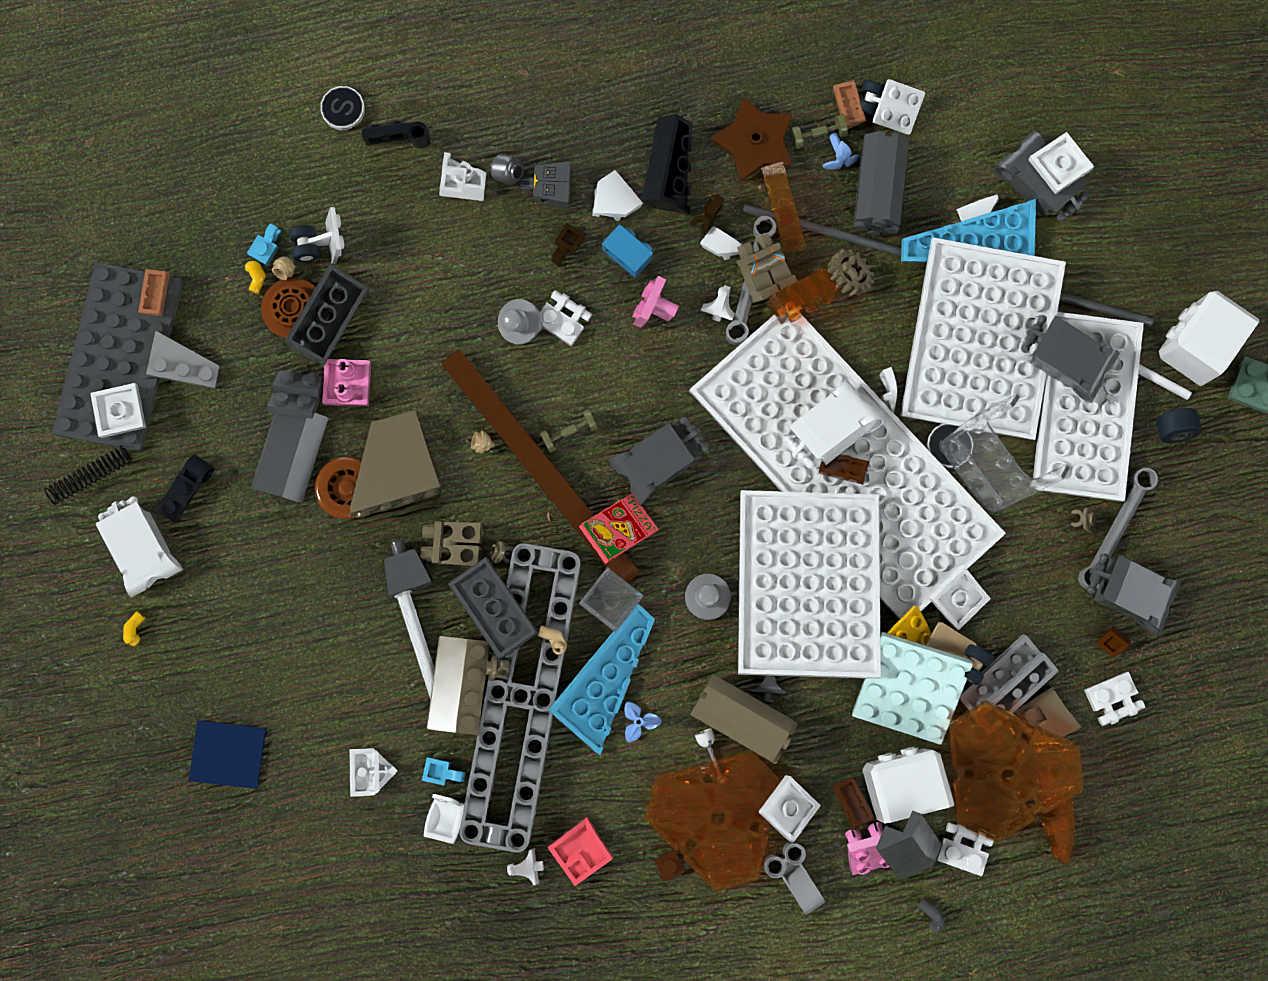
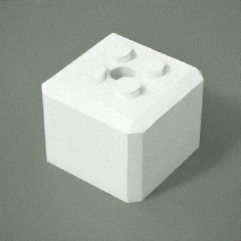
(1207, 337)
(907, 783)

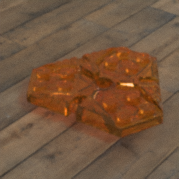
(991, 742)
(683, 806)

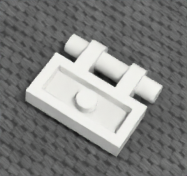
(560, 324)
(1112, 691)
(963, 856)

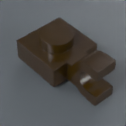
(711, 209)
(568, 241)

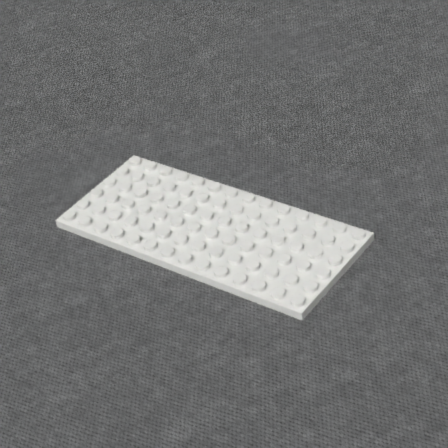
(924, 513)

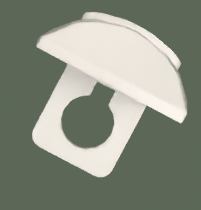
(444, 819)

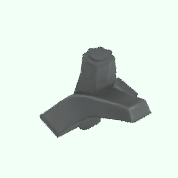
(768, 689)

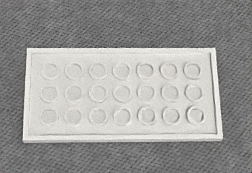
(1096, 434)

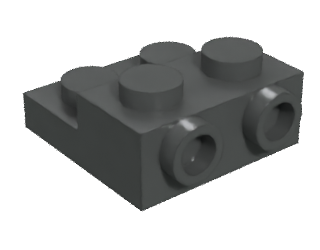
(296, 394)

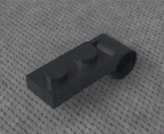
(396, 131)
(186, 484)

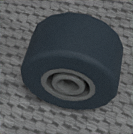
(1179, 425)

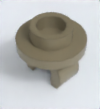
(1087, 519)
(498, 552)
(497, 668)

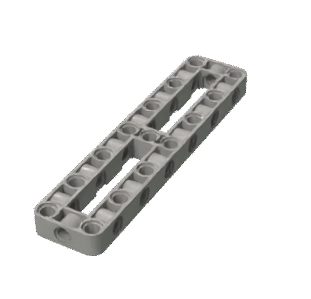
(539, 717)

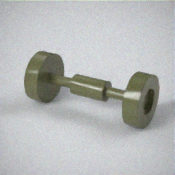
(840, 126)
(569, 430)

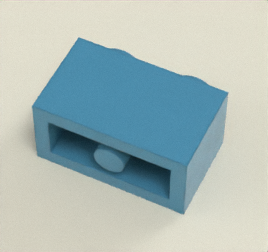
(628, 250)

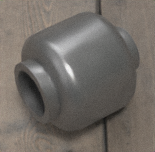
(507, 169)

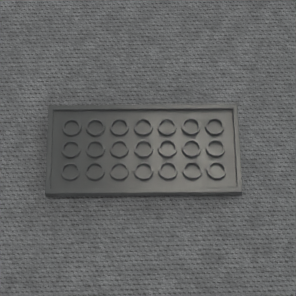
(113, 352)

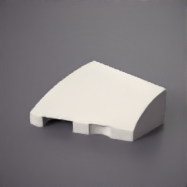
(461, 180)

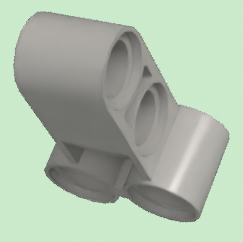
(796, 877)

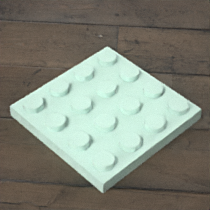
(915, 689)

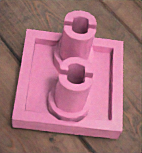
(654, 304)
(346, 382)
(863, 853)

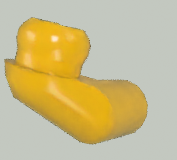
(257, 274)
(129, 629)

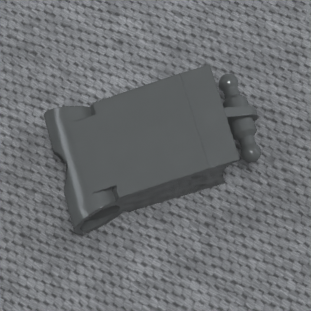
(1029, 183)
(1070, 356)
(659, 458)
(1133, 591)

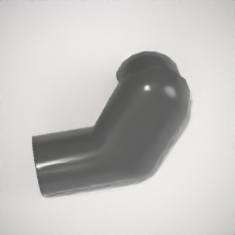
(934, 913)

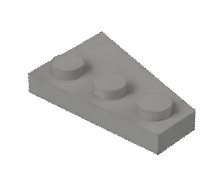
(177, 363)

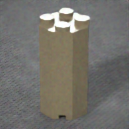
(744, 718)

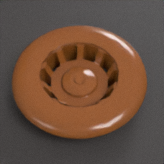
(288, 304)
(342, 488)

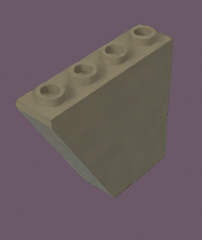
(393, 466)

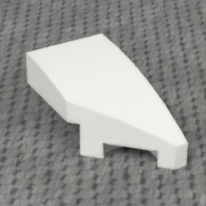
(978, 208)
(720, 243)
(889, 382)

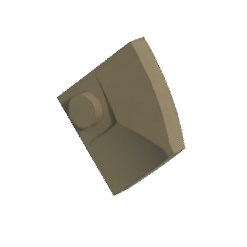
(1049, 713)

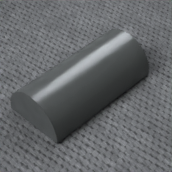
(326, 315)

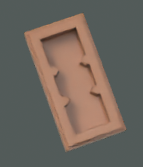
(849, 103)
(154, 293)

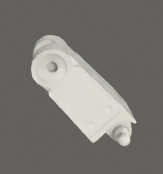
(833, 425)
(136, 545)

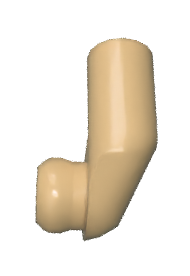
(555, 637)

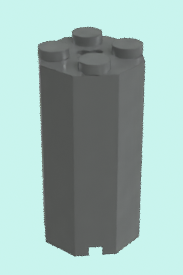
(881, 183)

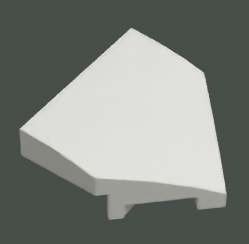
(614, 197)
(368, 772)

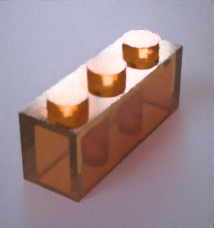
(803, 296)

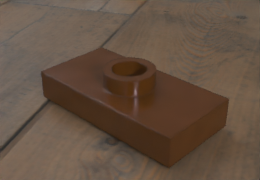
(846, 468)
(853, 803)

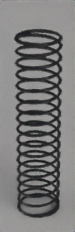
(55, 496)

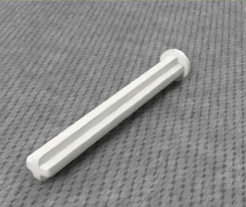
(417, 637)

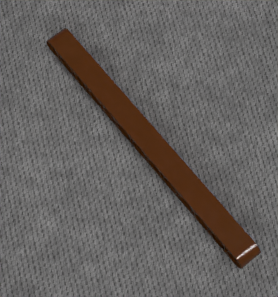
(529, 454)

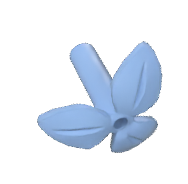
(842, 152)
(649, 721)

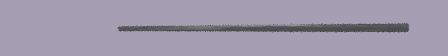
(896, 250)

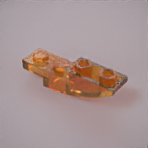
(783, 207)
(1061, 829)

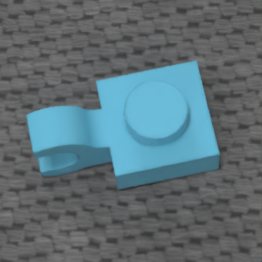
(264, 248)
(439, 771)

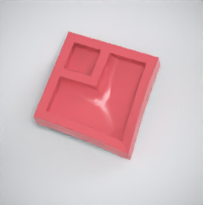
(580, 851)

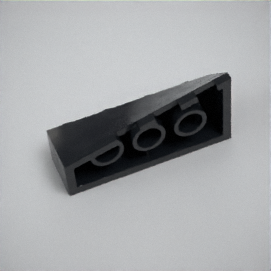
(669, 165)

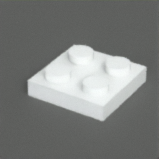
(1061, 163)
(118, 410)
(959, 597)
(789, 808)

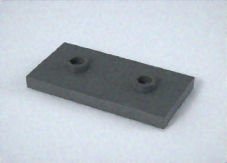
(493, 608)

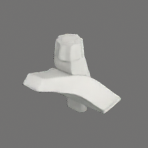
(720, 306)
(527, 868)

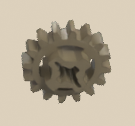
(851, 272)

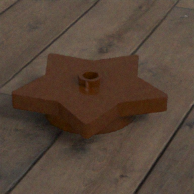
(751, 154)

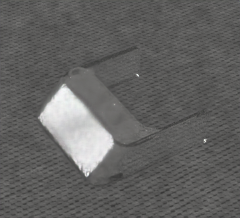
(988, 465)

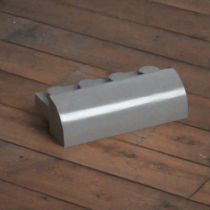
(1011, 677)

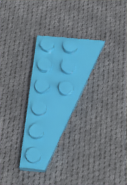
(1004, 229)
(600, 686)

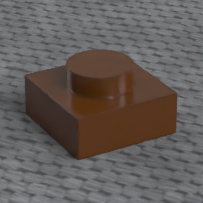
(1113, 642)
(669, 865)

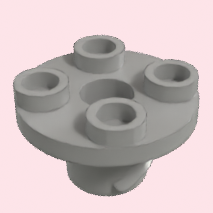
(519, 321)
(707, 596)

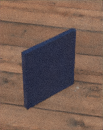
(227, 754)

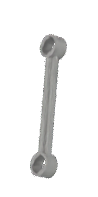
(745, 299)
(1122, 519)

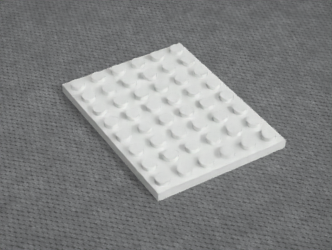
(972, 336)
(809, 585)

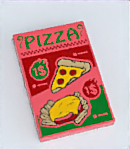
(618, 528)

